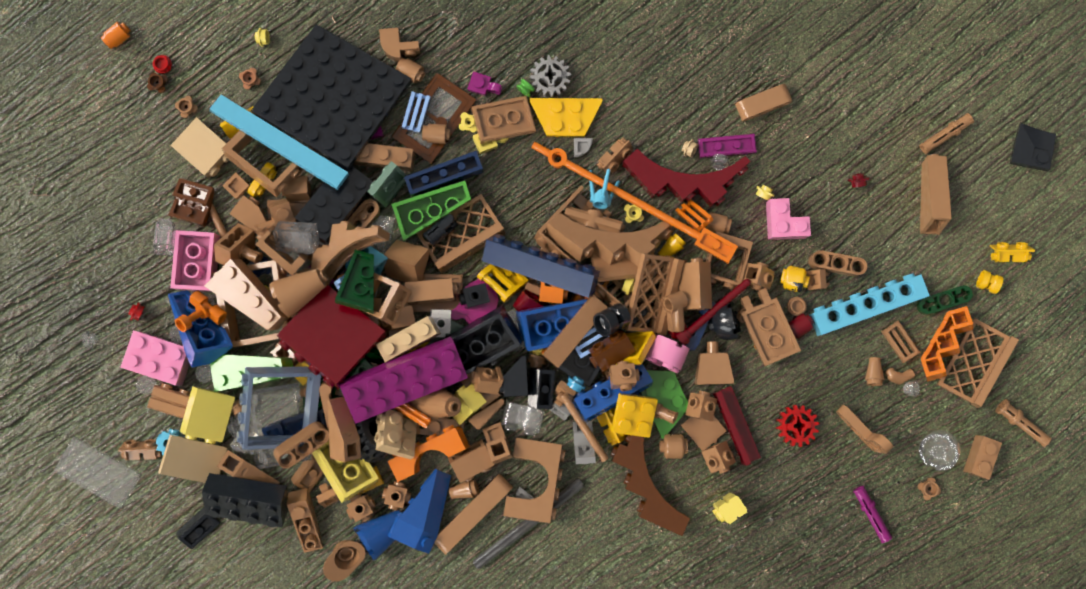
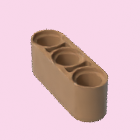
(763, 102)
(846, 263)
(297, 453)

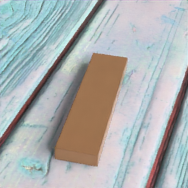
(574, 331)

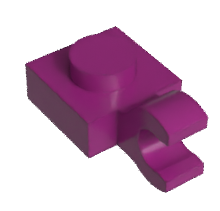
(481, 84)

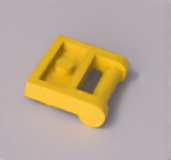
(510, 279)

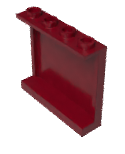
(330, 337)

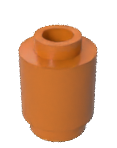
(116, 35)

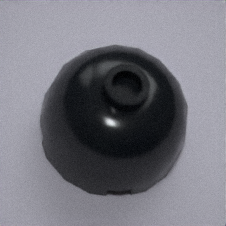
(726, 323)

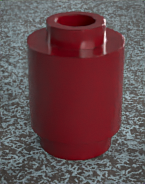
(801, 325)

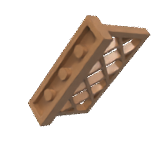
(473, 244)
(668, 284)
(989, 375)

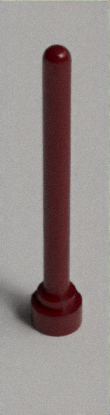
(684, 336)

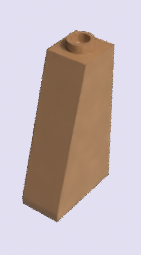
(935, 195)

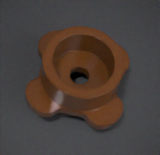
(153, 78)

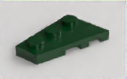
(358, 283)

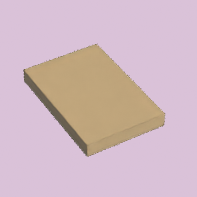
(191, 459)

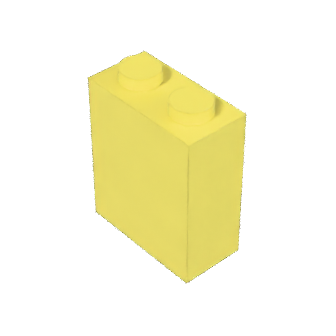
(207, 415)

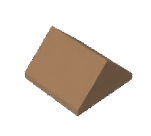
(406, 261)

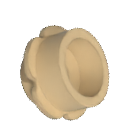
(689, 148)

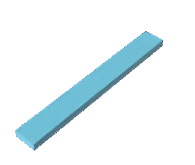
(279, 142)

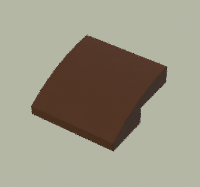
(192, 202)

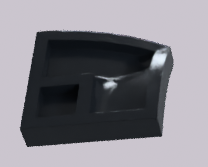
(1033, 148)

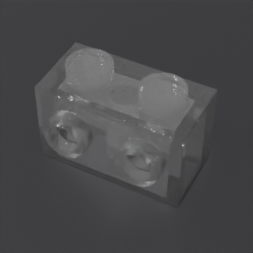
(296, 237)

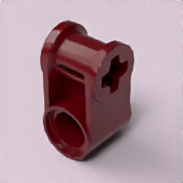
(528, 300)

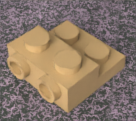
(395, 434)

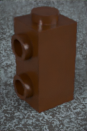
(611, 350)

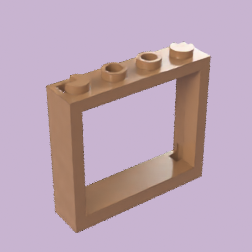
(237, 144)
(230, 323)

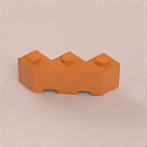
(945, 342)

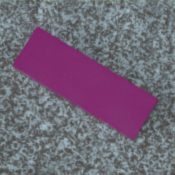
(727, 145)

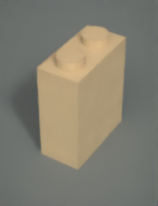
(201, 148)

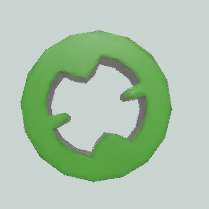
(525, 88)

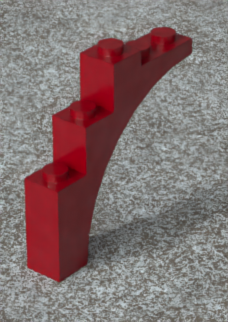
(709, 186)

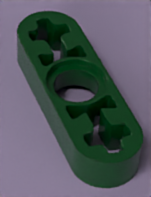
(933, 309)

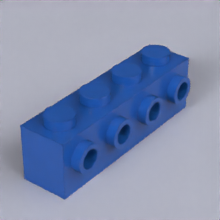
(603, 398)

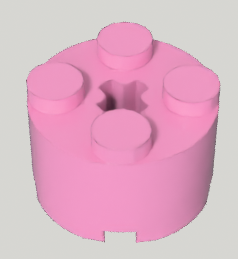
(667, 354)

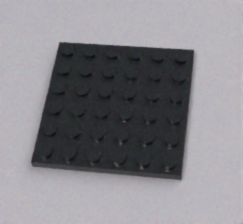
(331, 96)

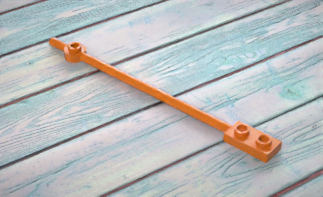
(705, 240)

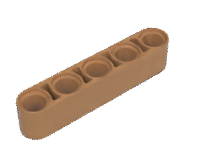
(472, 513)

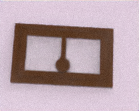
(444, 108)

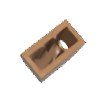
(713, 367)

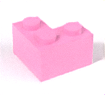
(781, 225)

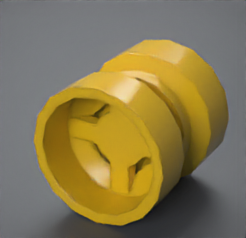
(989, 281)

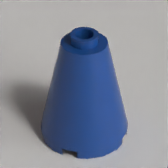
(375, 533)

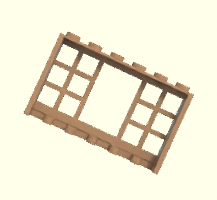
(584, 204)

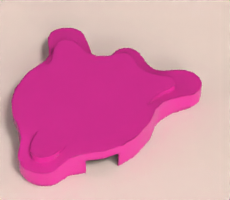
(474, 313)

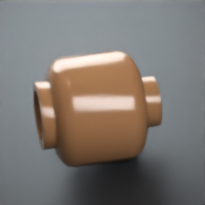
(673, 446)

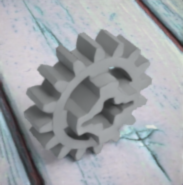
(542, 77)

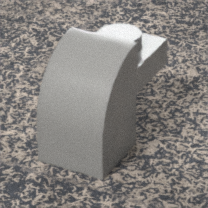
(583, 450)

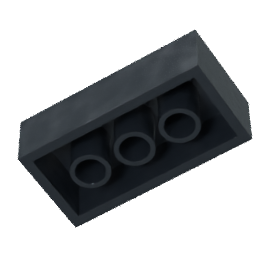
(332, 205)
(486, 339)
(582, 367)
(245, 500)

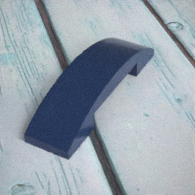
(291, 424)

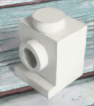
(445, 315)

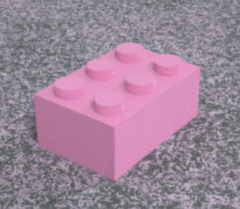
(193, 260)
(156, 358)

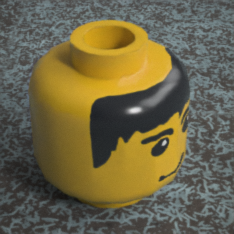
(794, 278)

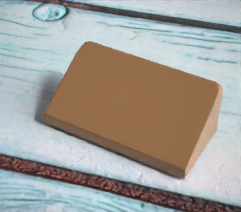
(307, 474)

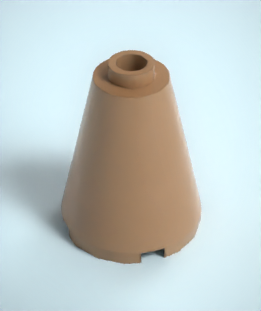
(297, 290)
(438, 404)

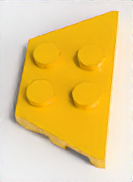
(565, 115)

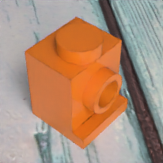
(552, 294)

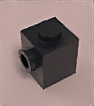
(474, 296)

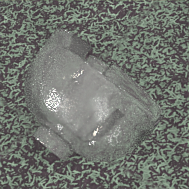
(940, 450)

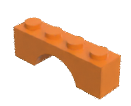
(449, 443)

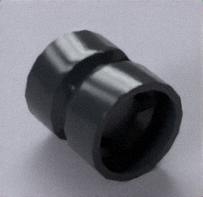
(611, 320)

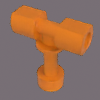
(203, 310)

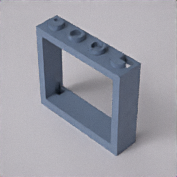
(310, 409)

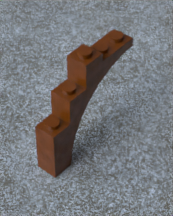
(654, 506)

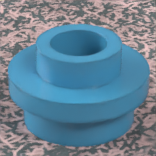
(576, 383)

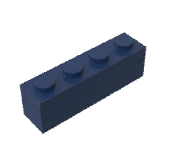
(444, 174)

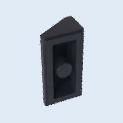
(197, 529)

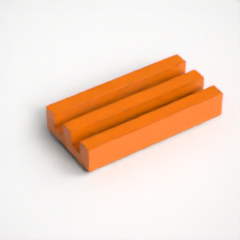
(687, 207)

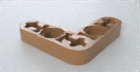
(876, 442)

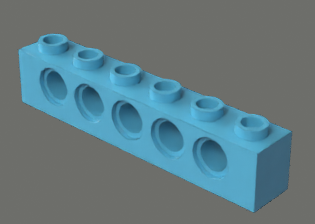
(915, 291)

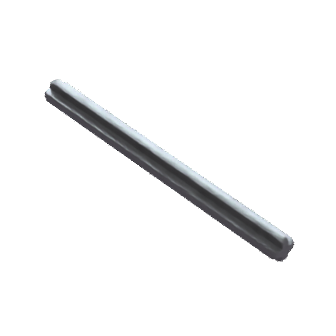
(523, 527)

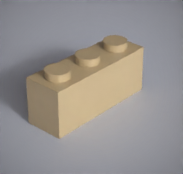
(408, 339)

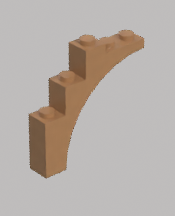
(343, 242)
(609, 246)

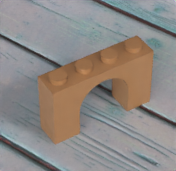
(540, 508)

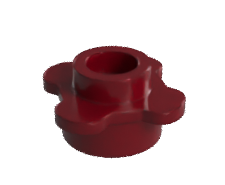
(858, 180)

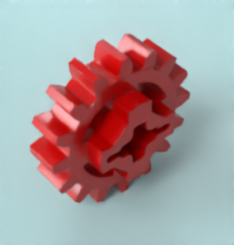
(797, 418)

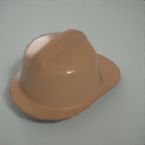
(343, 560)

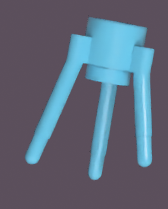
(601, 198)

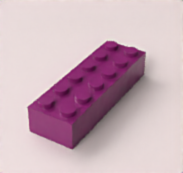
(403, 379)

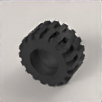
(367, 441)

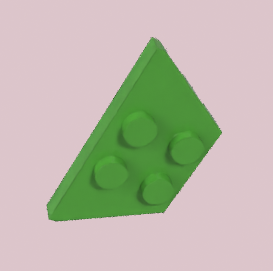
(670, 394)

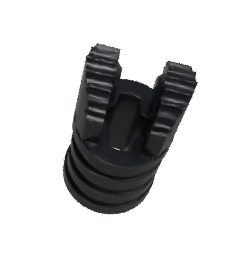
(440, 229)

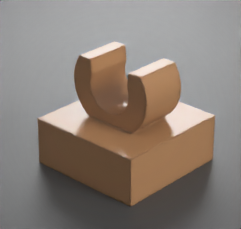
(236, 186)
(817, 279)
(561, 389)
(328, 495)

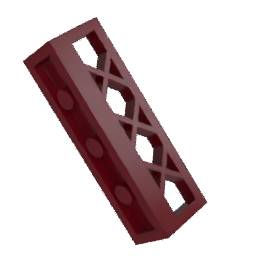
(736, 425)

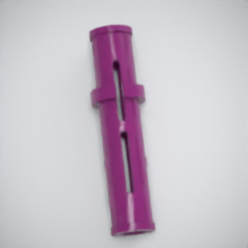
(869, 507)

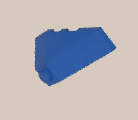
(543, 324)
(205, 339)
(422, 518)

